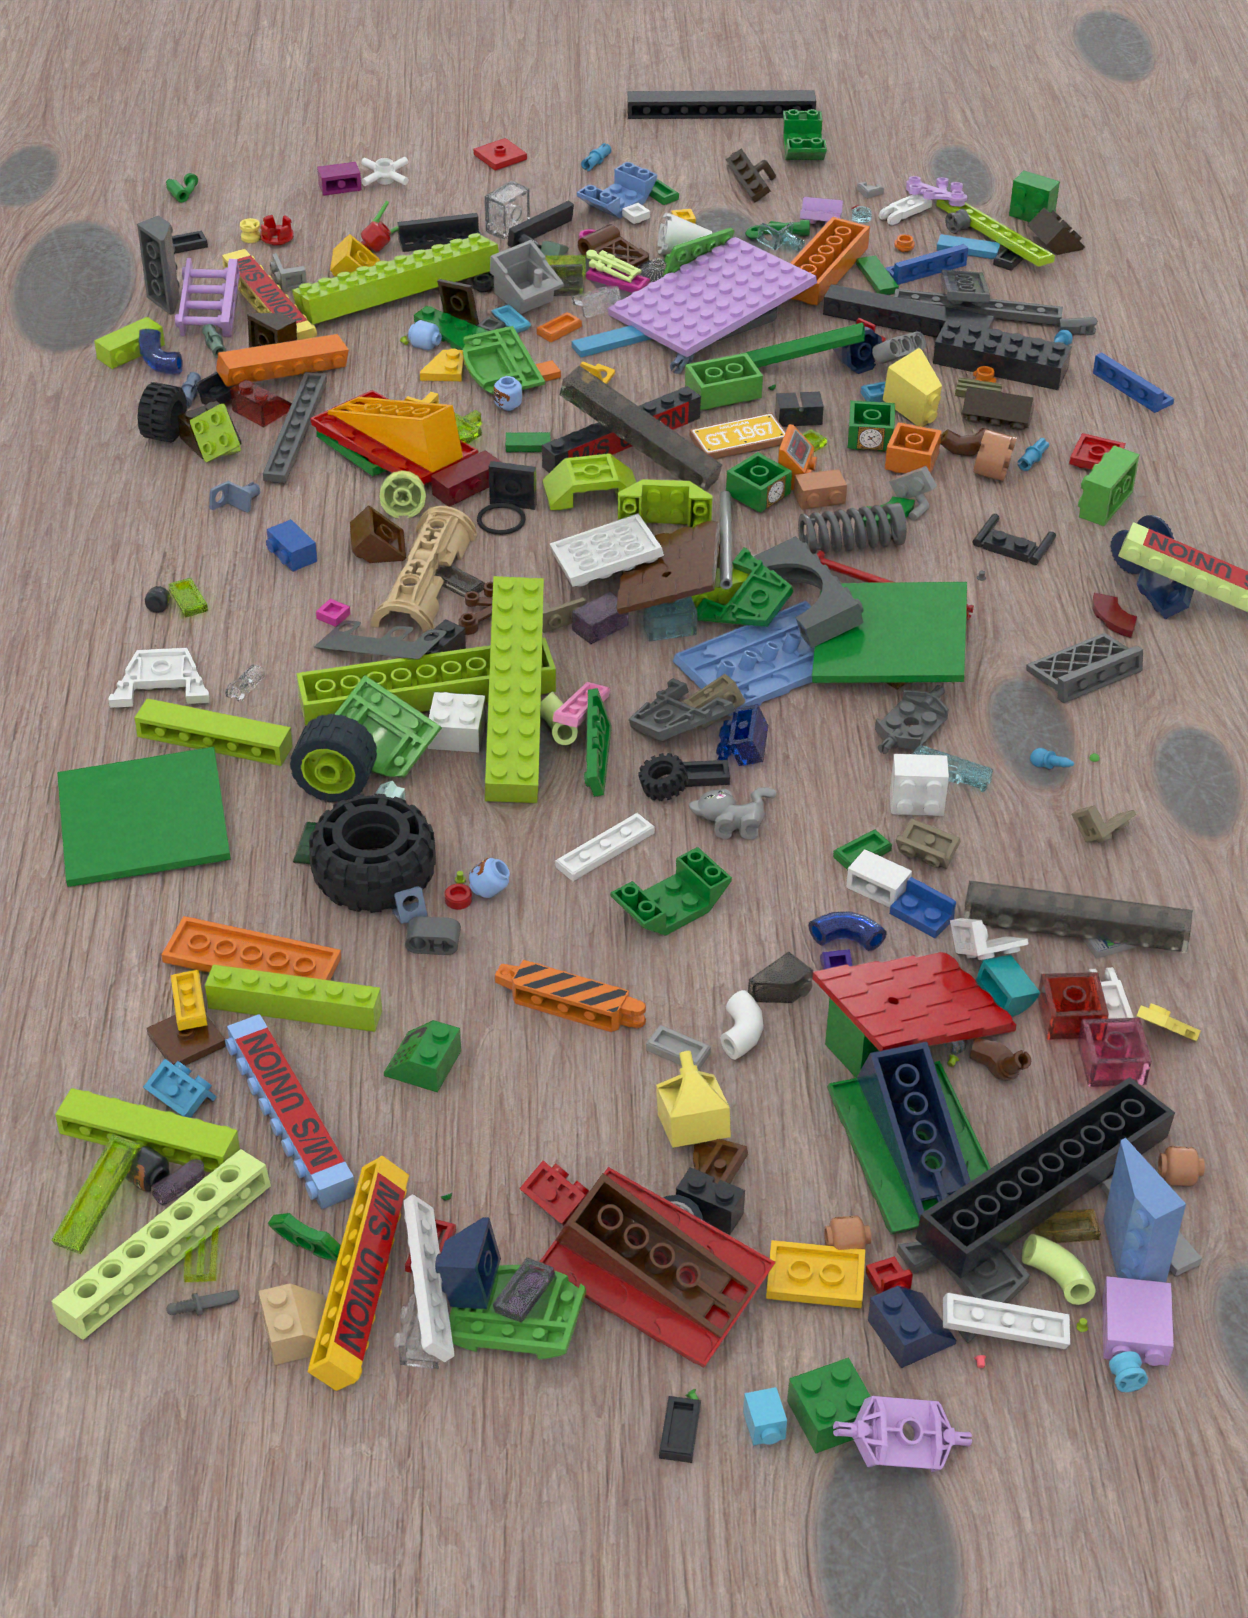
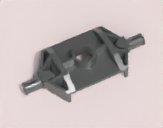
(917, 709)

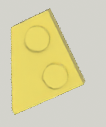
(1160, 1017)

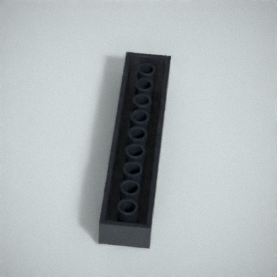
(1041, 1177)

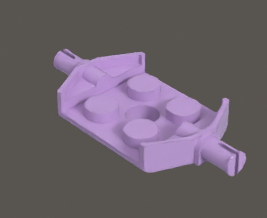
(882, 1440)

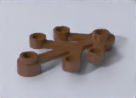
(472, 599)

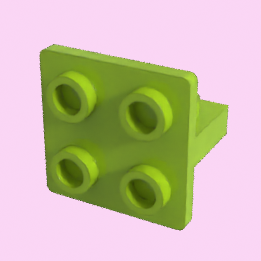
(215, 433)

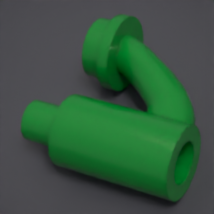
(178, 191)

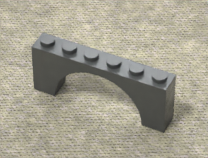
(835, 608)

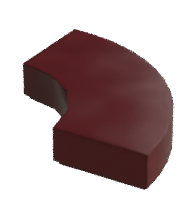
(1111, 613)

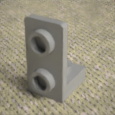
(287, 278)

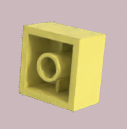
(692, 1106)

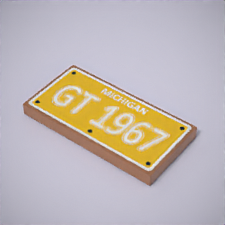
(739, 436)

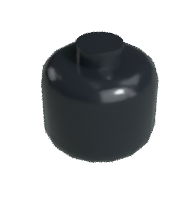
(157, 599)

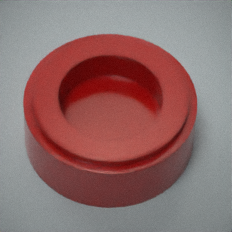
(458, 896)

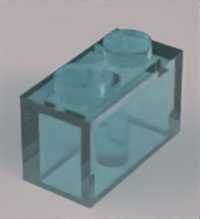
(670, 620)

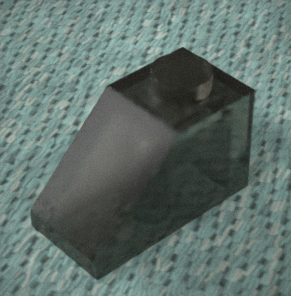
(782, 981)

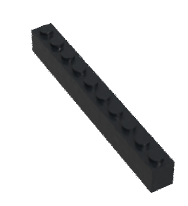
(717, 104)

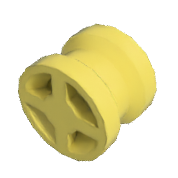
(250, 230)

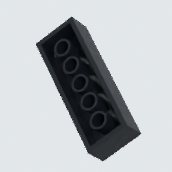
(1009, 354)

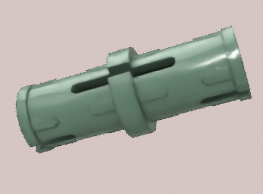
(213, 339)

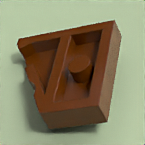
(719, 1158)

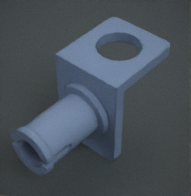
(234, 495)

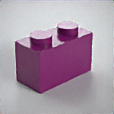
(339, 178)

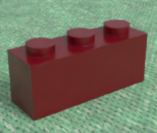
(462, 479)

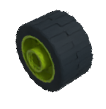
(333, 758)

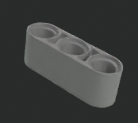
(898, 347)

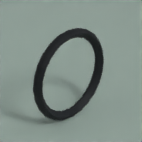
(501, 505)

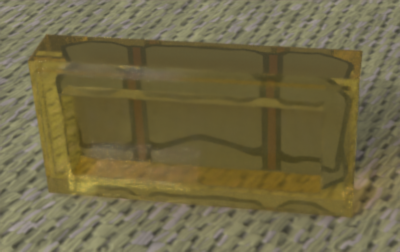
(1070, 1226)

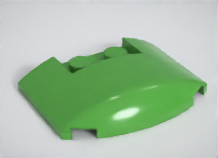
(499, 355)
(396, 727)
(544, 1330)

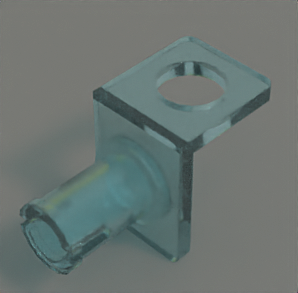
(780, 237)

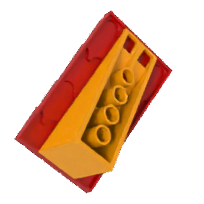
(397, 433)

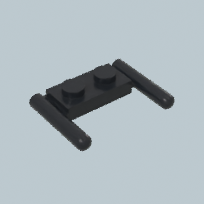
(1010, 545)

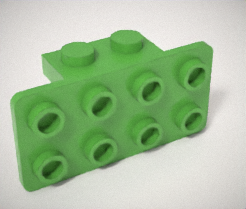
(690, 250)

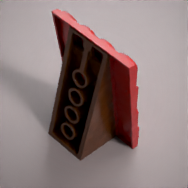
(657, 1266)

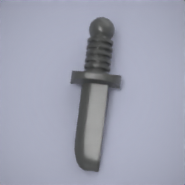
(202, 1302)

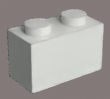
(877, 878)

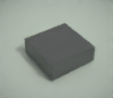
(491, 324)

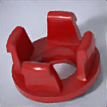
(270, 229)

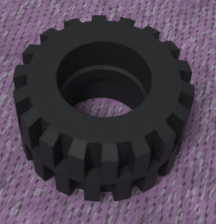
(159, 411)

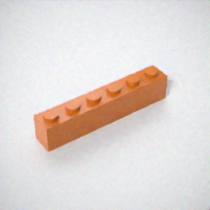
(282, 359)

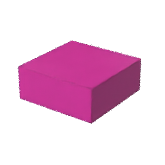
(333, 612)

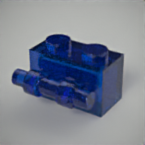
(744, 736)

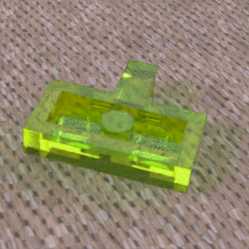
(468, 426)

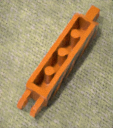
(571, 996)

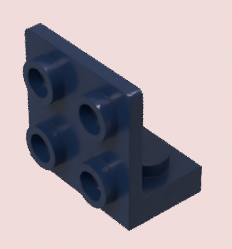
(1166, 596)

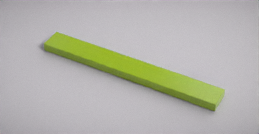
(1002, 234)

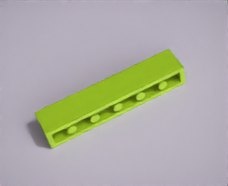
(205, 729)
(294, 998)
(172, 1135)

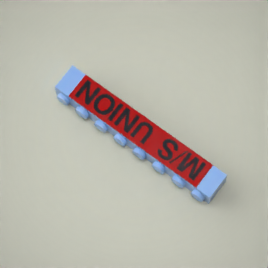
(290, 1112)

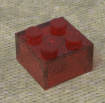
(1068, 1000)

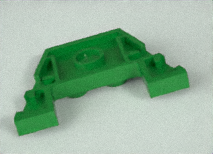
(755, 601)

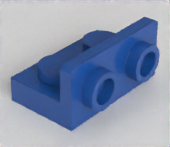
(924, 908)

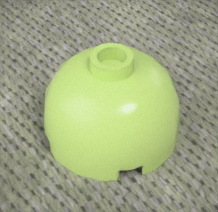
(402, 494)

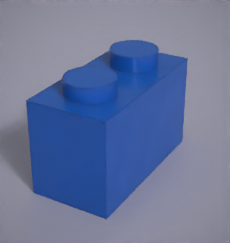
(291, 545)

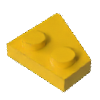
(444, 367)

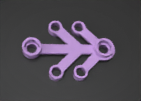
(955, 198)

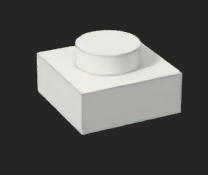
(636, 213)

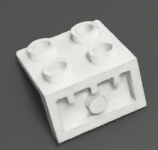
(971, 939)

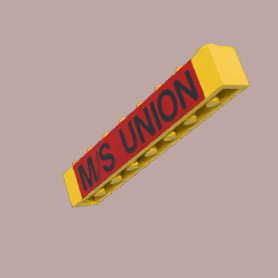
(359, 1274)

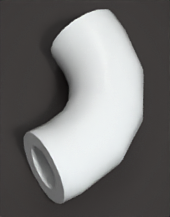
(747, 1025)

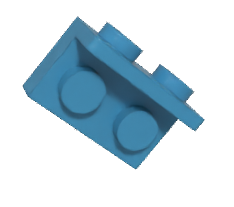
(177, 1089)

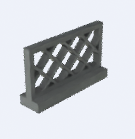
(1088, 675)

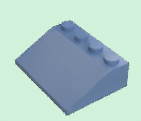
(1141, 1218)

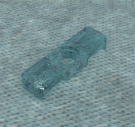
(966, 772)

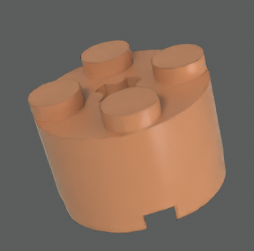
(994, 455)

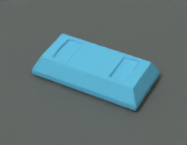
(511, 318)

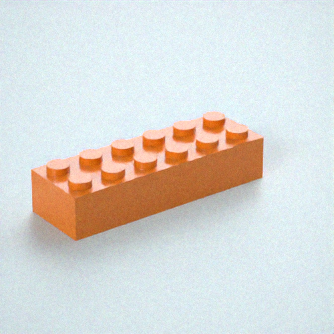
(831, 256)

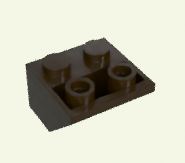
(1055, 233)

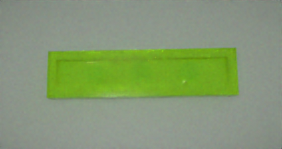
(96, 1194)

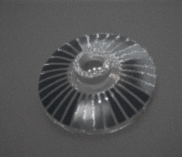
(653, 269)

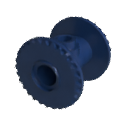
(1149, 521)

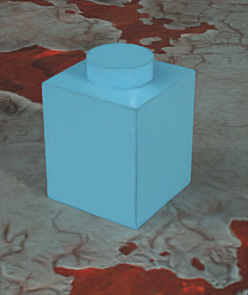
(765, 1416)

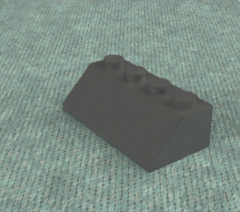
(159, 263)

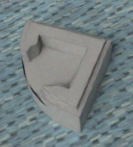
(869, 190)

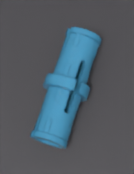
(596, 156)

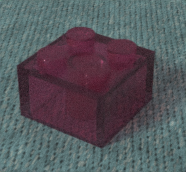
(1114, 1051)

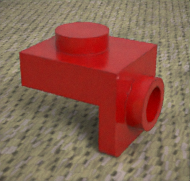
(888, 1274)

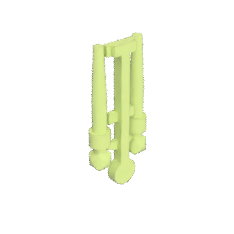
(611, 261)

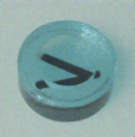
(861, 214)

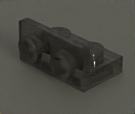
(571, 277)

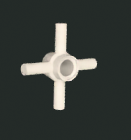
(384, 171)

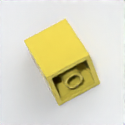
(913, 388)

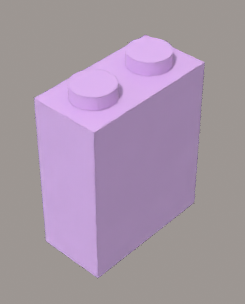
(1138, 1319)

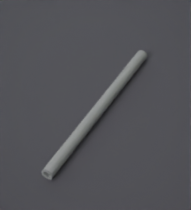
(725, 540)

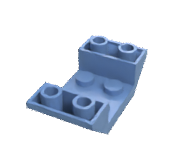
(630, 187)

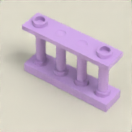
(226, 305)

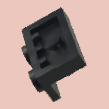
(213, 389)

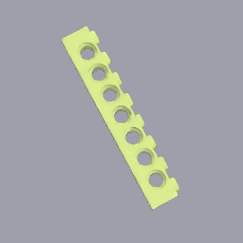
(160, 1244)

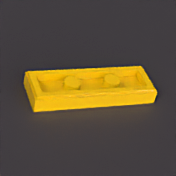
(188, 1000)

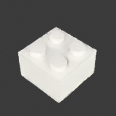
(461, 721)
(919, 784)

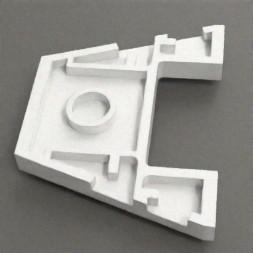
(160, 669)

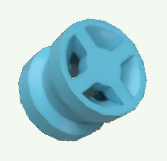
(1128, 1371)

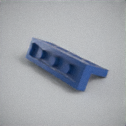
(929, 264)
(1131, 383)

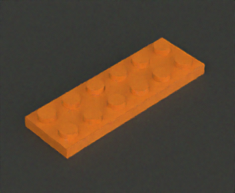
(205, 943)

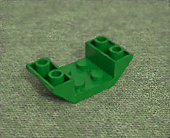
(803, 135)
(677, 898)

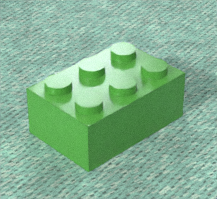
(724, 380)
(1108, 485)

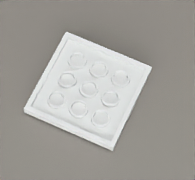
(606, 550)

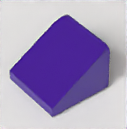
(835, 958)

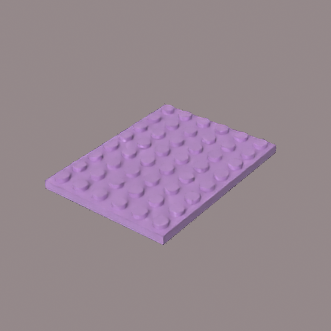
(711, 296)

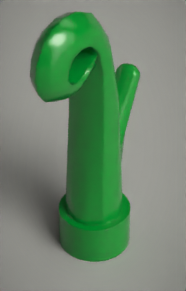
(799, 228)

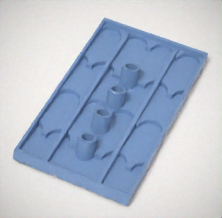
(758, 658)

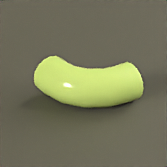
(561, 733)
(1061, 1266)

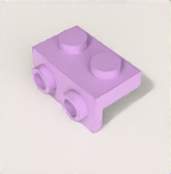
(820, 209)

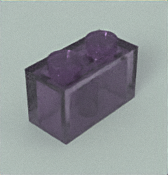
(598, 619)

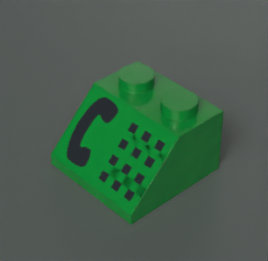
(426, 1055)

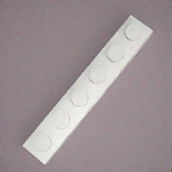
(431, 1301)

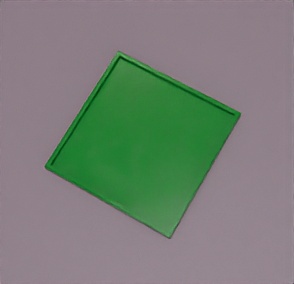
(906, 636)
(142, 816)

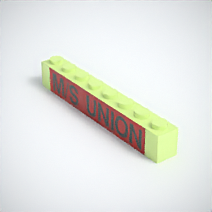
(1186, 565)

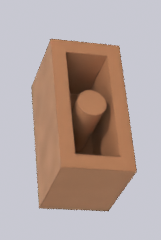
(820, 489)

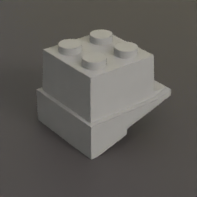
(524, 277)

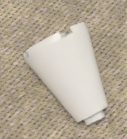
(677, 231)

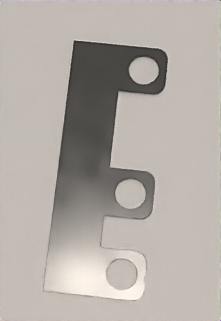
(380, 646)

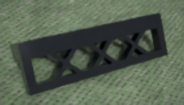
(436, 229)

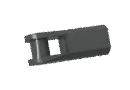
(1078, 325)

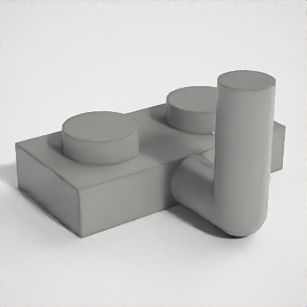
(914, 485)

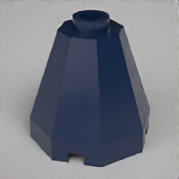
(859, 355)

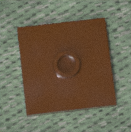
(186, 1044)

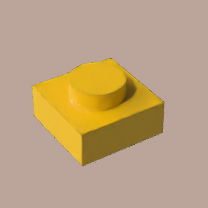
(686, 214)

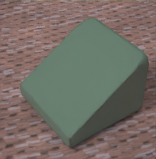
(553, 248)

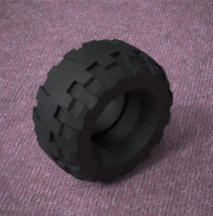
(371, 877)

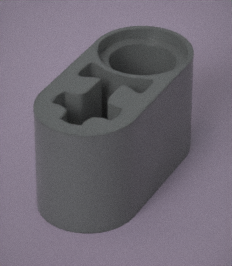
(432, 935)

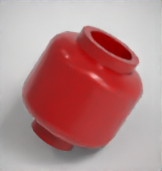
(376, 236)

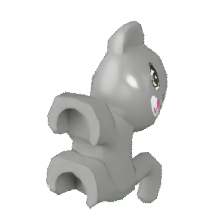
(721, 808)

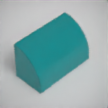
(1007, 984)

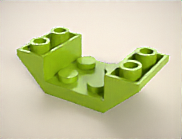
(585, 475)
(666, 502)

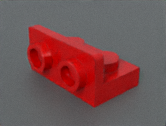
(553, 1191)

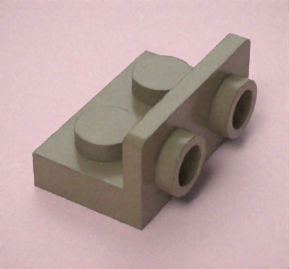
(721, 687)

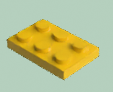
(816, 1274)

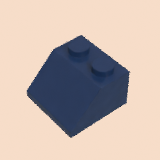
(469, 1265)
(908, 1325)

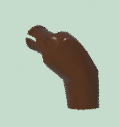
(962, 445)
(999, 1059)

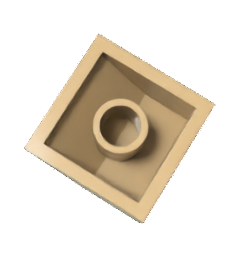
(291, 1321)

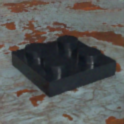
(512, 484)

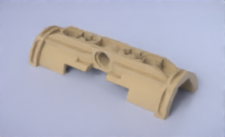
(423, 563)

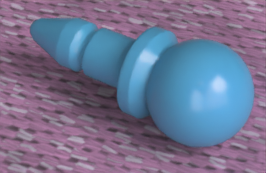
(1064, 336)
(1043, 758)

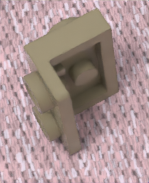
(928, 843)

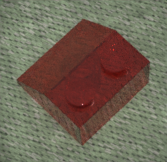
(257, 403)

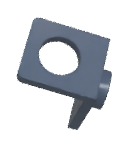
(408, 911)

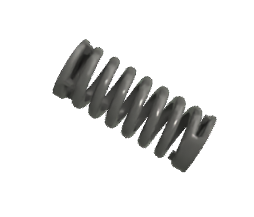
(897, 524)

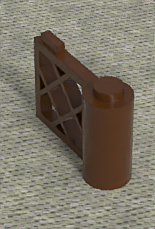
(606, 240)

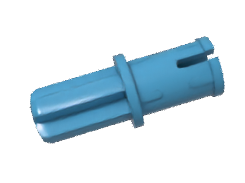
(1033, 454)

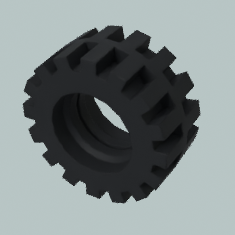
(667, 786)

